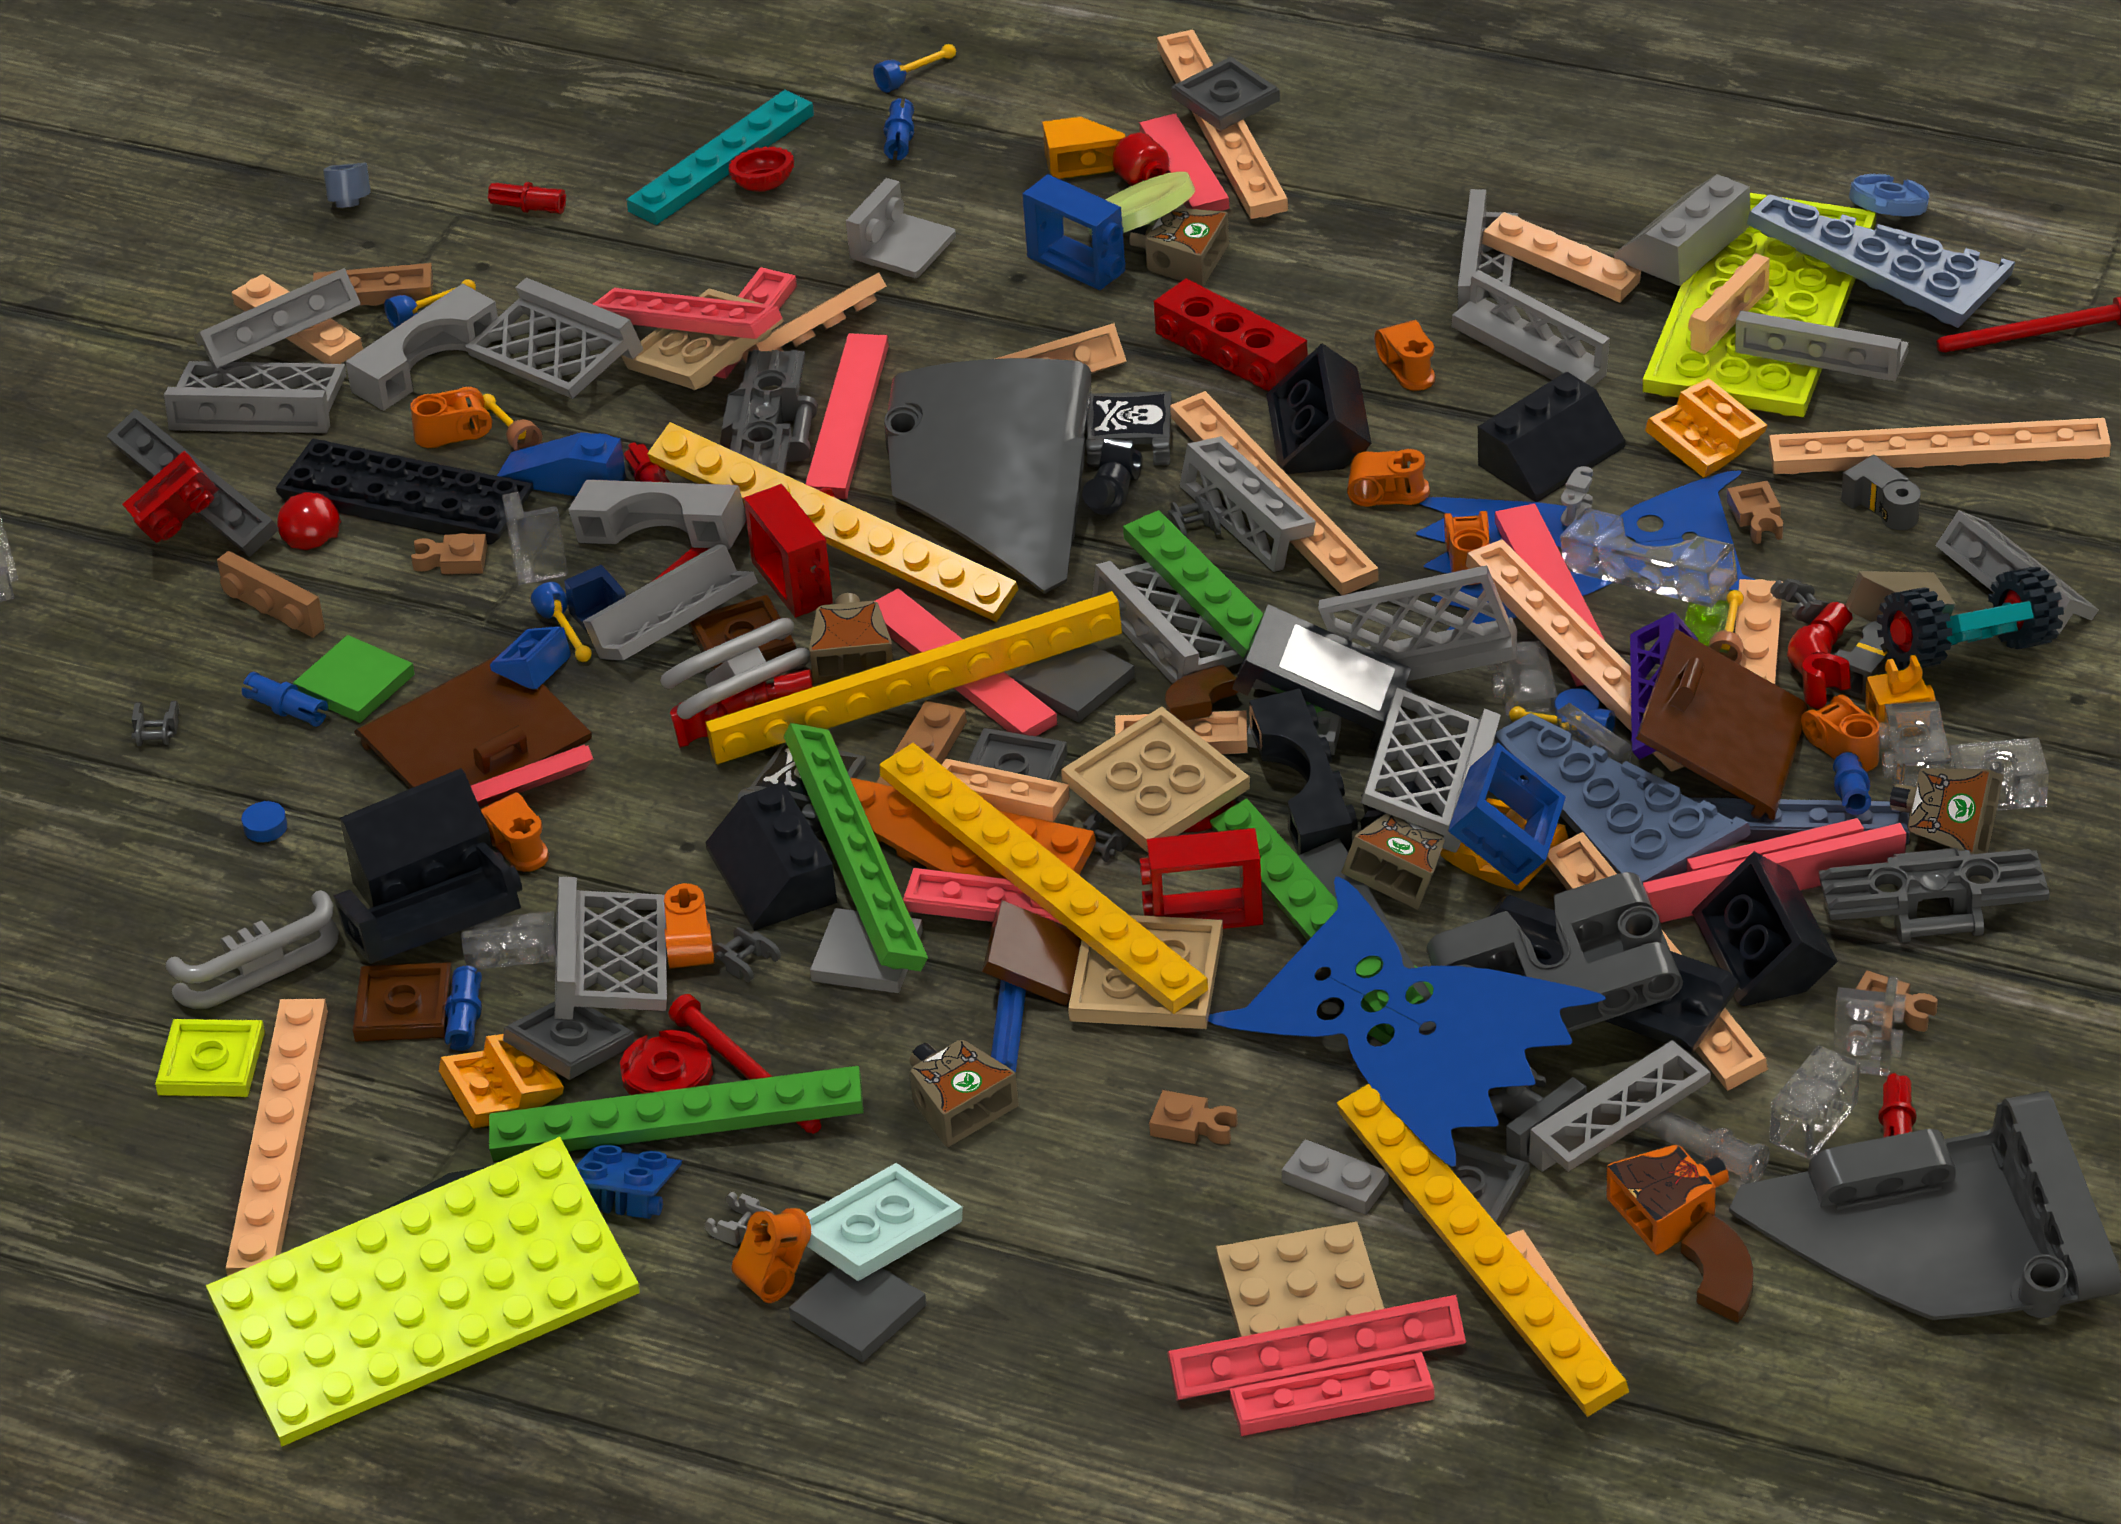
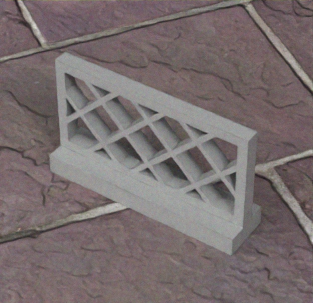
(571, 319)
(242, 408)
(1154, 628)
(1430, 652)
(1474, 744)
(576, 948)

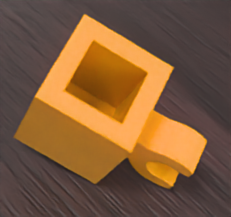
(1896, 687)

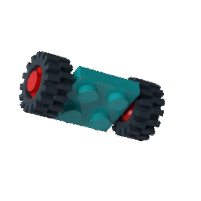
(2022, 614)

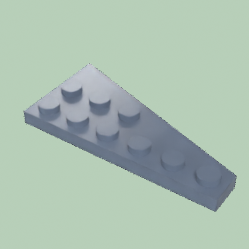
(1886, 258)
(1622, 809)

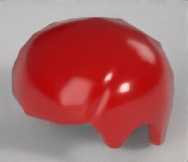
(308, 521)

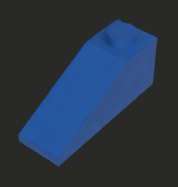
(567, 463)

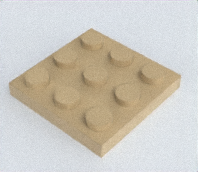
(689, 356)
(1155, 778)
(1110, 997)
(1298, 1278)

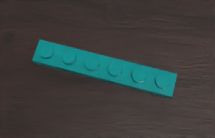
(712, 160)

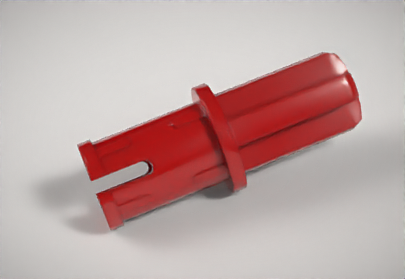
(528, 197)
(643, 468)
(1897, 1110)

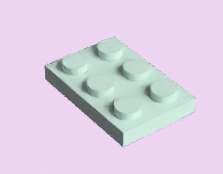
(880, 1221)

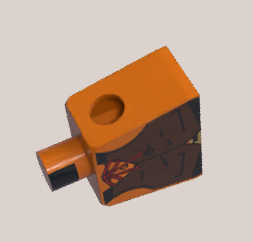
(1664, 1193)

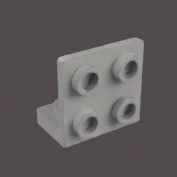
(893, 240)

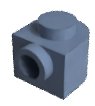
(346, 183)

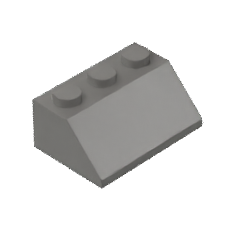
(1690, 231)

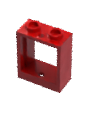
(786, 548)
(1205, 851)

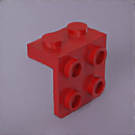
(171, 498)

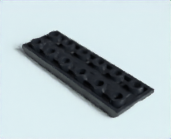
(403, 490)
(1680, 1018)

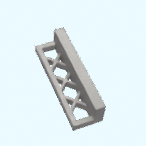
(1474, 252)
(278, 318)
(1532, 341)
(1819, 346)
(1245, 490)
(1988, 553)
(667, 604)
(1612, 1108)

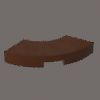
(1196, 692)
(1724, 1267)

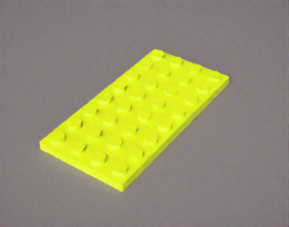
(1798, 290)
(421, 1290)

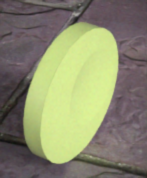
(1152, 199)

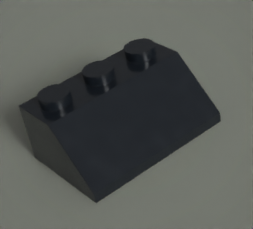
(1318, 414)
(1548, 437)
(415, 838)
(772, 858)
(1764, 932)

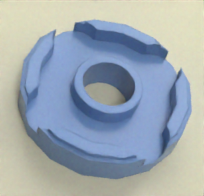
(1883, 196)

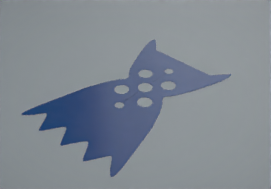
(1683, 510)
(1426, 1080)

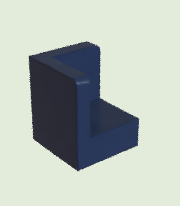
(591, 593)

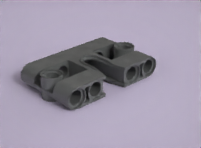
(1607, 944)

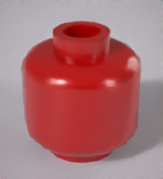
(1139, 158)

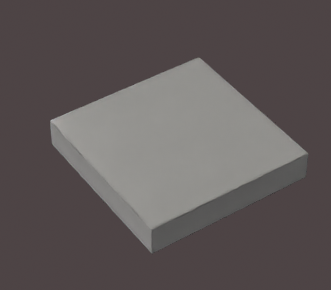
(850, 959)

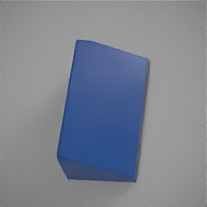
(533, 656)

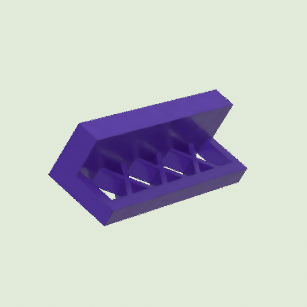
(1641, 665)

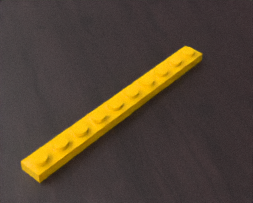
(843, 524)
(916, 676)
(1044, 878)
(1486, 1253)

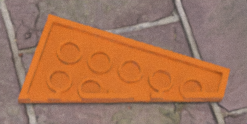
(921, 838)

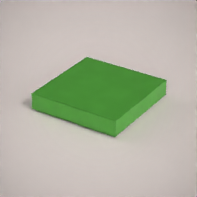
(355, 678)

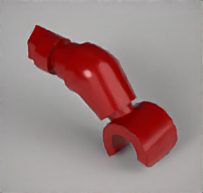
(1812, 657)
(783, 685)

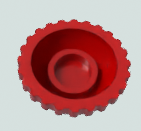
(761, 168)

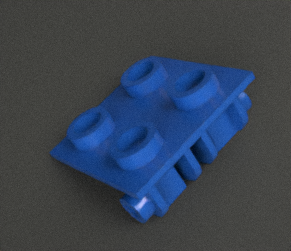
(627, 1178)

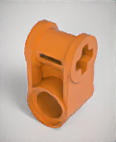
(1407, 354)
(446, 417)
(1385, 477)
(1464, 536)
(1843, 729)
(516, 832)
(687, 927)
(770, 1253)

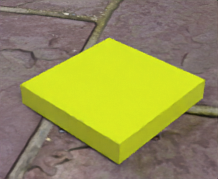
(210, 1057)

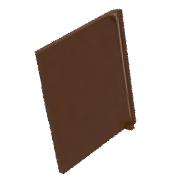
(1723, 723)
(473, 725)

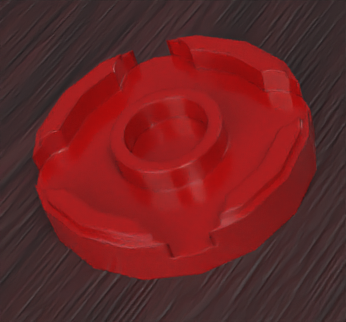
(666, 1063)

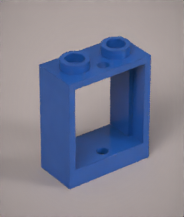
(1045, 239)
(1493, 834)

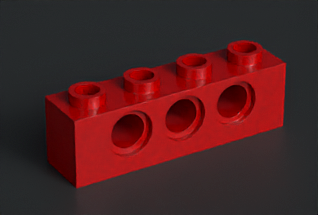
(1228, 334)

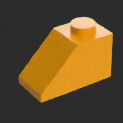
(1079, 147)

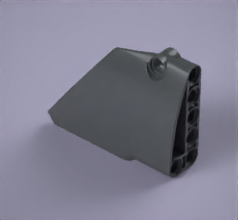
(995, 455)
(1948, 1220)

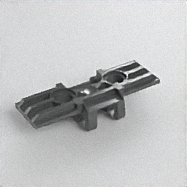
(756, 416)
(2014, 878)

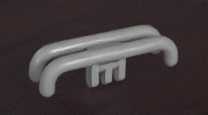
(741, 666)
(257, 957)

